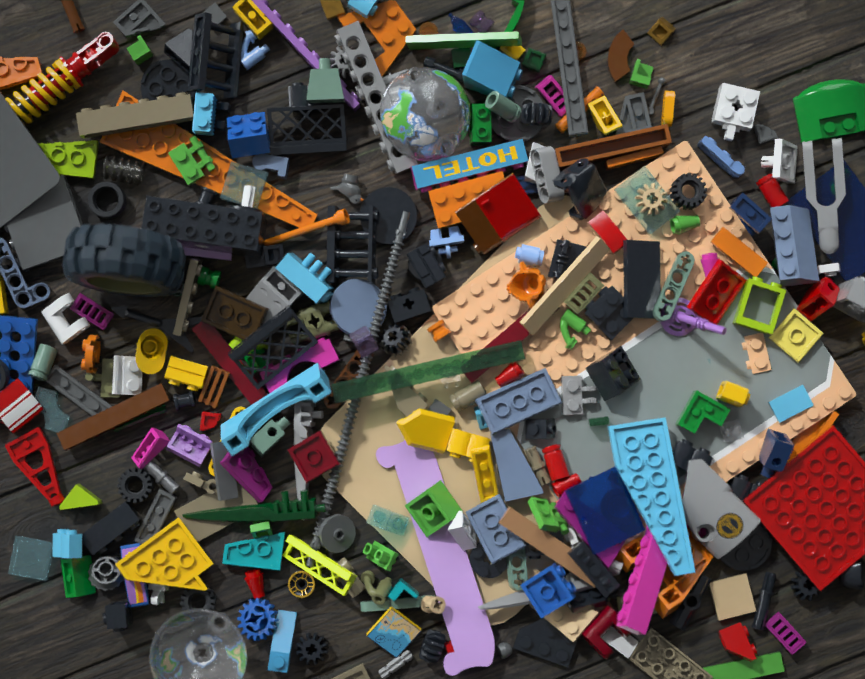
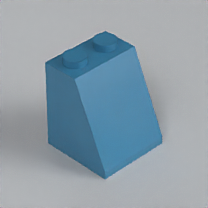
(491, 71)

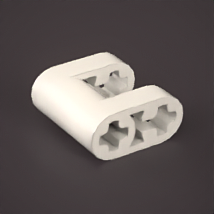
(59, 324)

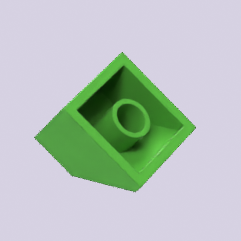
(433, 508)

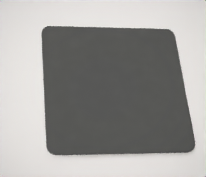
(23, 166)

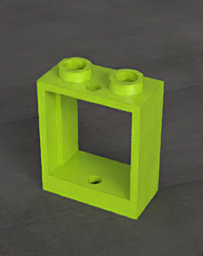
(752, 324)

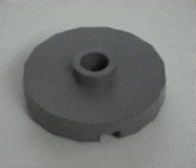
(329, 530)

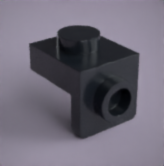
(540, 428)

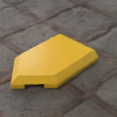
(427, 430)

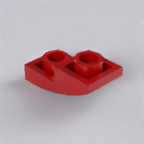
(608, 231)

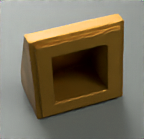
(332, 8)
(661, 30)

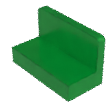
(76, 576)

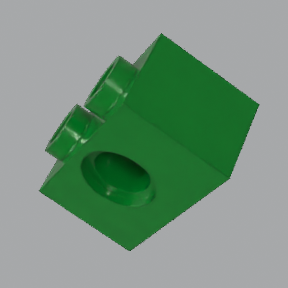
(480, 125)

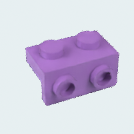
(189, 445)

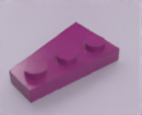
(248, 473)

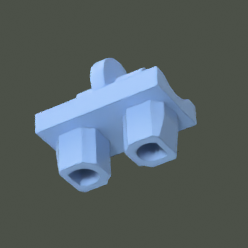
(454, 238)

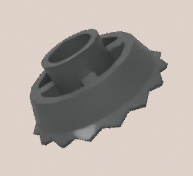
(104, 573)

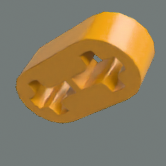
(668, 108)

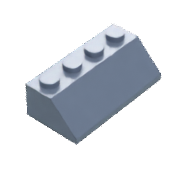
(794, 245)

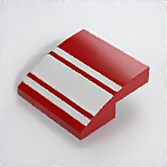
(17, 406)

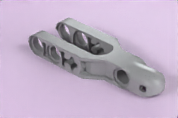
(826, 215)

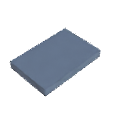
(494, 537)

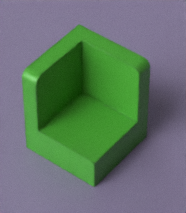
(140, 51)
(641, 75)

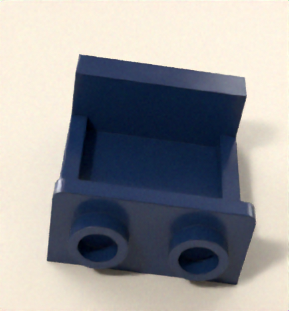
(750, 214)

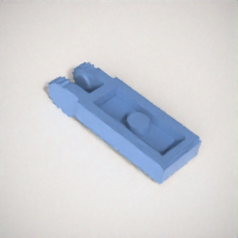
(721, 157)

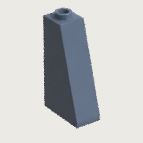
(513, 469)

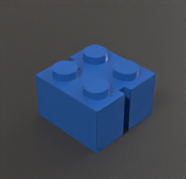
(248, 134)

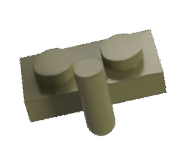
(105, 378)

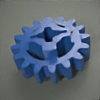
(251, 615)

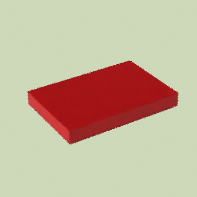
(716, 292)

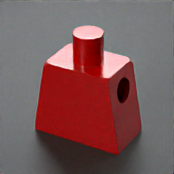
(823, 294)

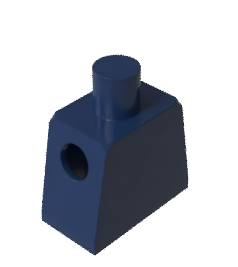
(775, 452)

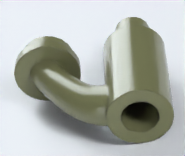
(381, 592)

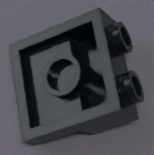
(608, 312)

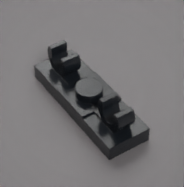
(593, 569)

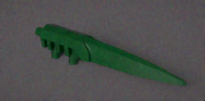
(275, 511)

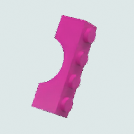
(321, 353)

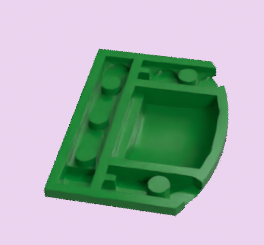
(830, 110)

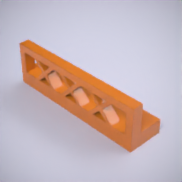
(807, 436)

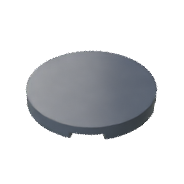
(354, 305)

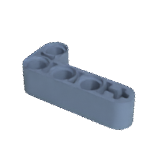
(23, 288)

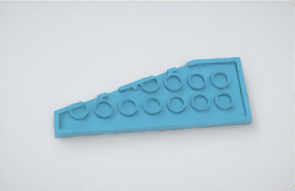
(648, 470)

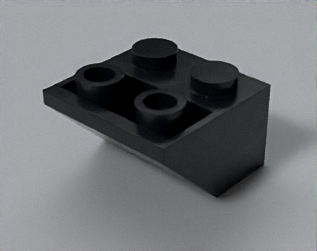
(613, 373)

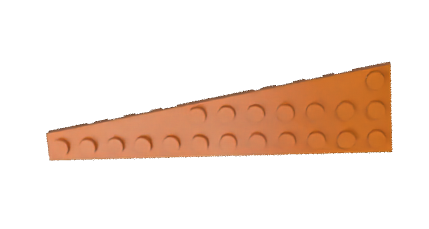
(154, 143)

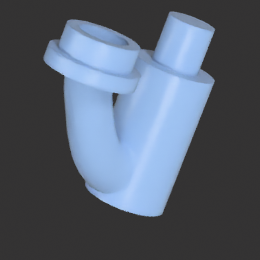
(254, 56)

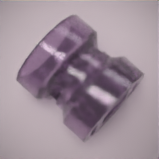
(481, 22)

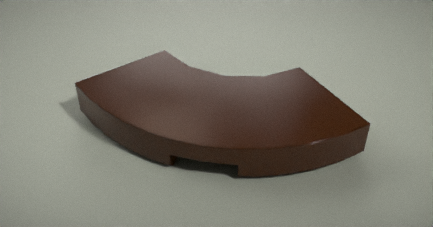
(618, 55)

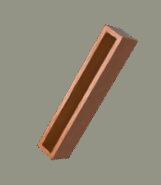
(614, 146)

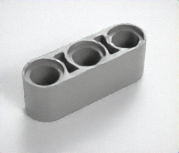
(545, 171)

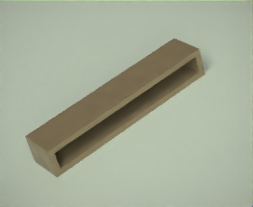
(135, 116)

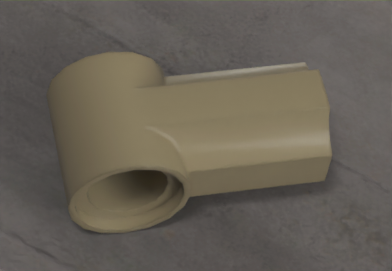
(357, 587)

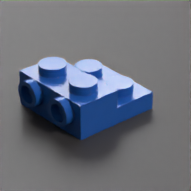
(549, 590)

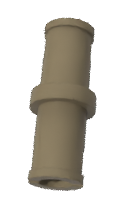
(538, 465)

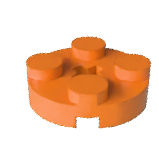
(92, 353)

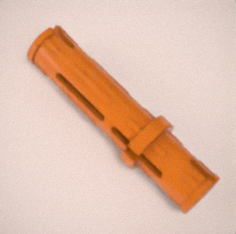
(595, 94)

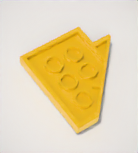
(167, 559)

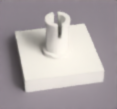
(783, 161)

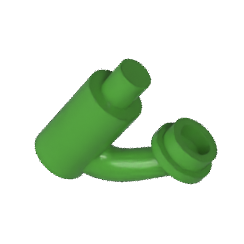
(575, 322)

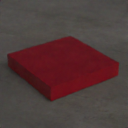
(314, 456)

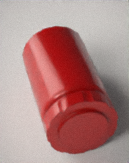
(772, 191)
(555, 462)

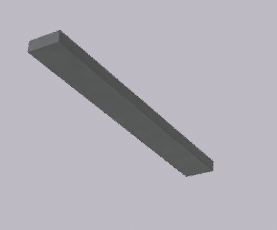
(569, 68)

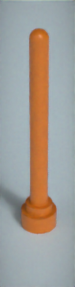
(340, 218)

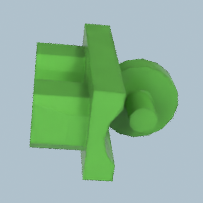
(380, 555)

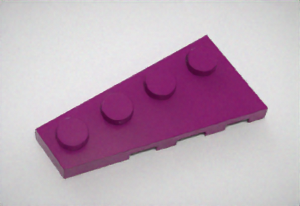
(566, 511)

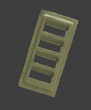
(577, 309)

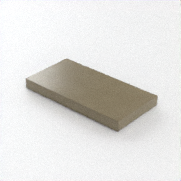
(201, 529)

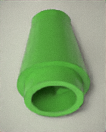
(682, 224)

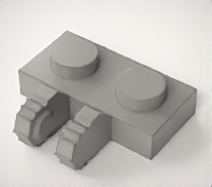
(572, 395)

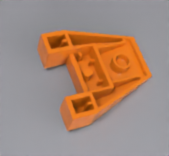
(673, 587)

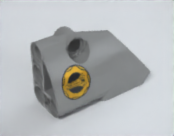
(713, 506)

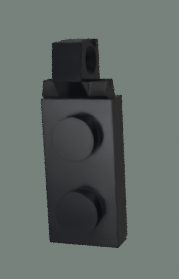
(589, 600)

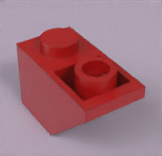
(736, 642)

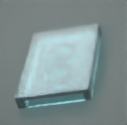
(628, 191)

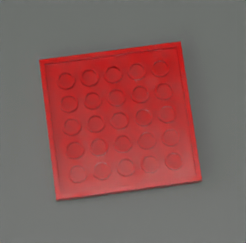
(817, 507)

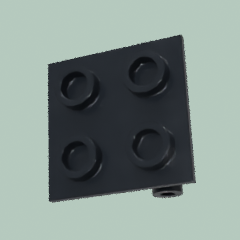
(564, 255)

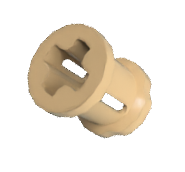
(433, 603)

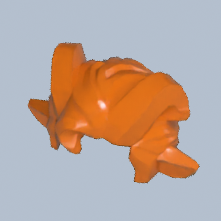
(527, 285)

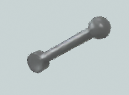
(661, 81)

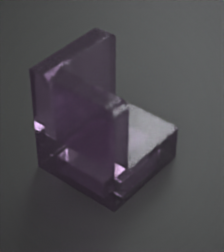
(363, 341)

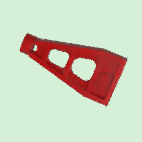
(24, 446)

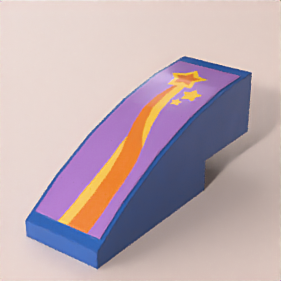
(136, 591)

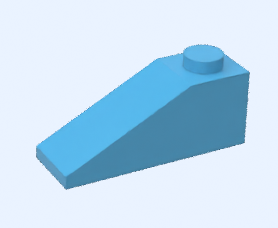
(282, 641)

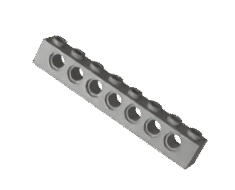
(355, 32)

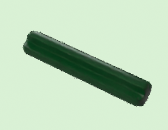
(148, 415)

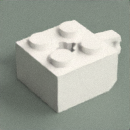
(725, 113)

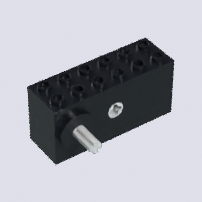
(209, 227)

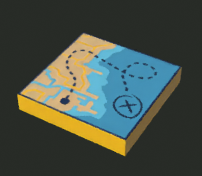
(393, 632)

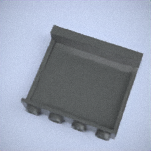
(43, 226)

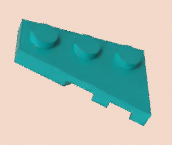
(256, 553)

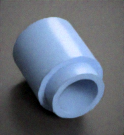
(529, 255)

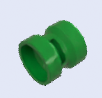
(209, 277)

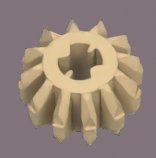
(656, 205)

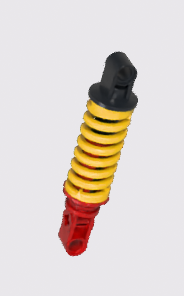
(64, 75)

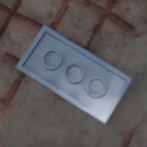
(518, 401)

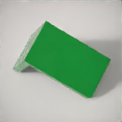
(699, 407)

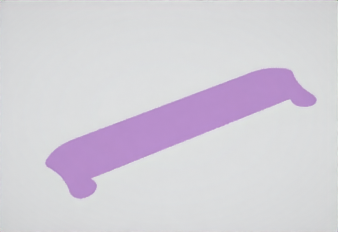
(446, 564)

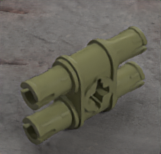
(318, 311)

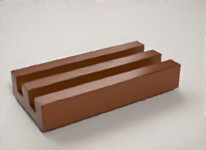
(207, 401)

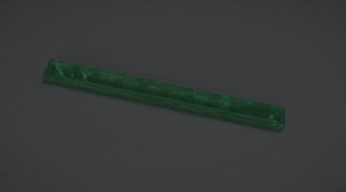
(428, 371)

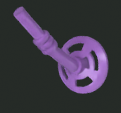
(684, 318)

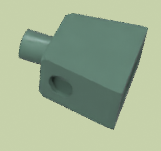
(325, 84)
(262, 442)

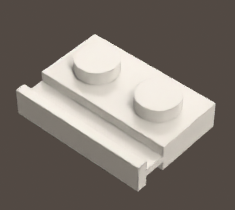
(126, 376)

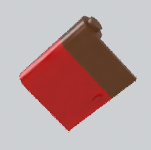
(498, 214)

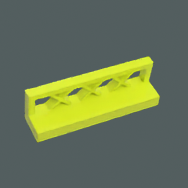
(319, 559)

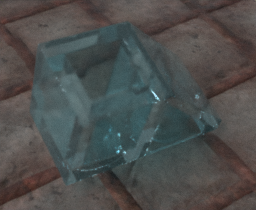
(387, 520)

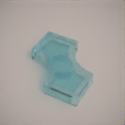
(55, 418)

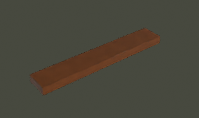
(113, 417)

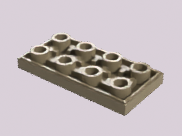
(664, 660)

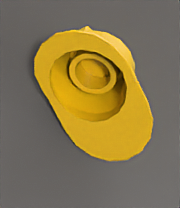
(151, 351)

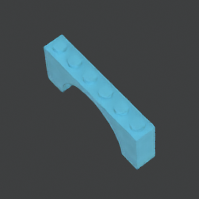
(308, 385)

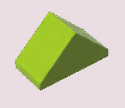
(79, 497)

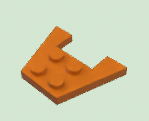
(388, 27)

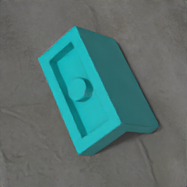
(399, 587)

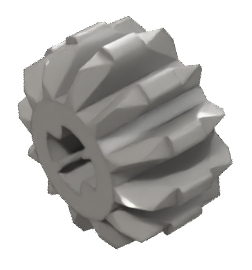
(337, 60)

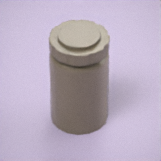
(466, 397)

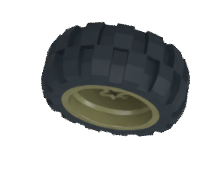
(124, 260)

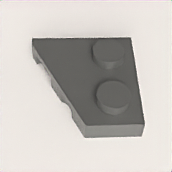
(138, 19)
(634, 114)

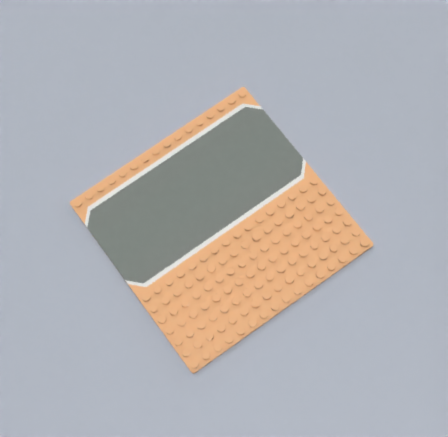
(666, 363)

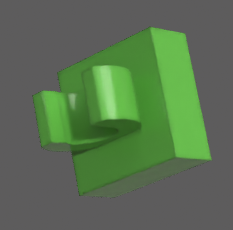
(261, 529)

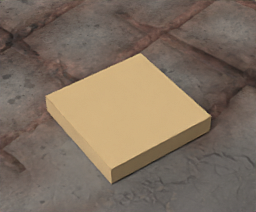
(732, 596)

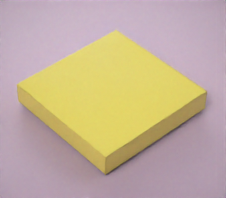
(796, 335)

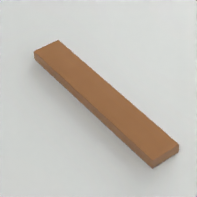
(541, 540)

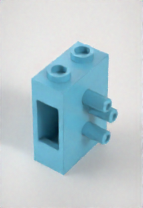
(305, 277)

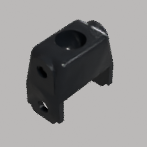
(584, 188)

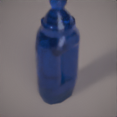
(459, 25)

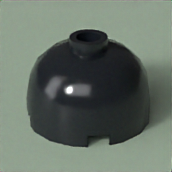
(852, 576)

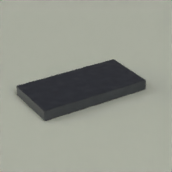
(641, 277)

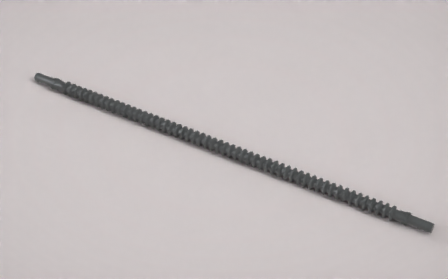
(331, 486)

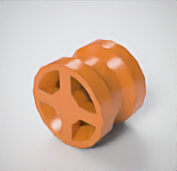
(438, 330)

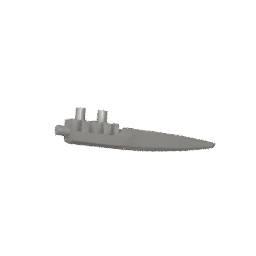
(303, 420)
(520, 598)

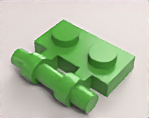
(187, 164)
(547, 516)

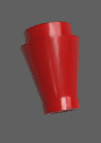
(510, 374)
(564, 483)
(254, 580)

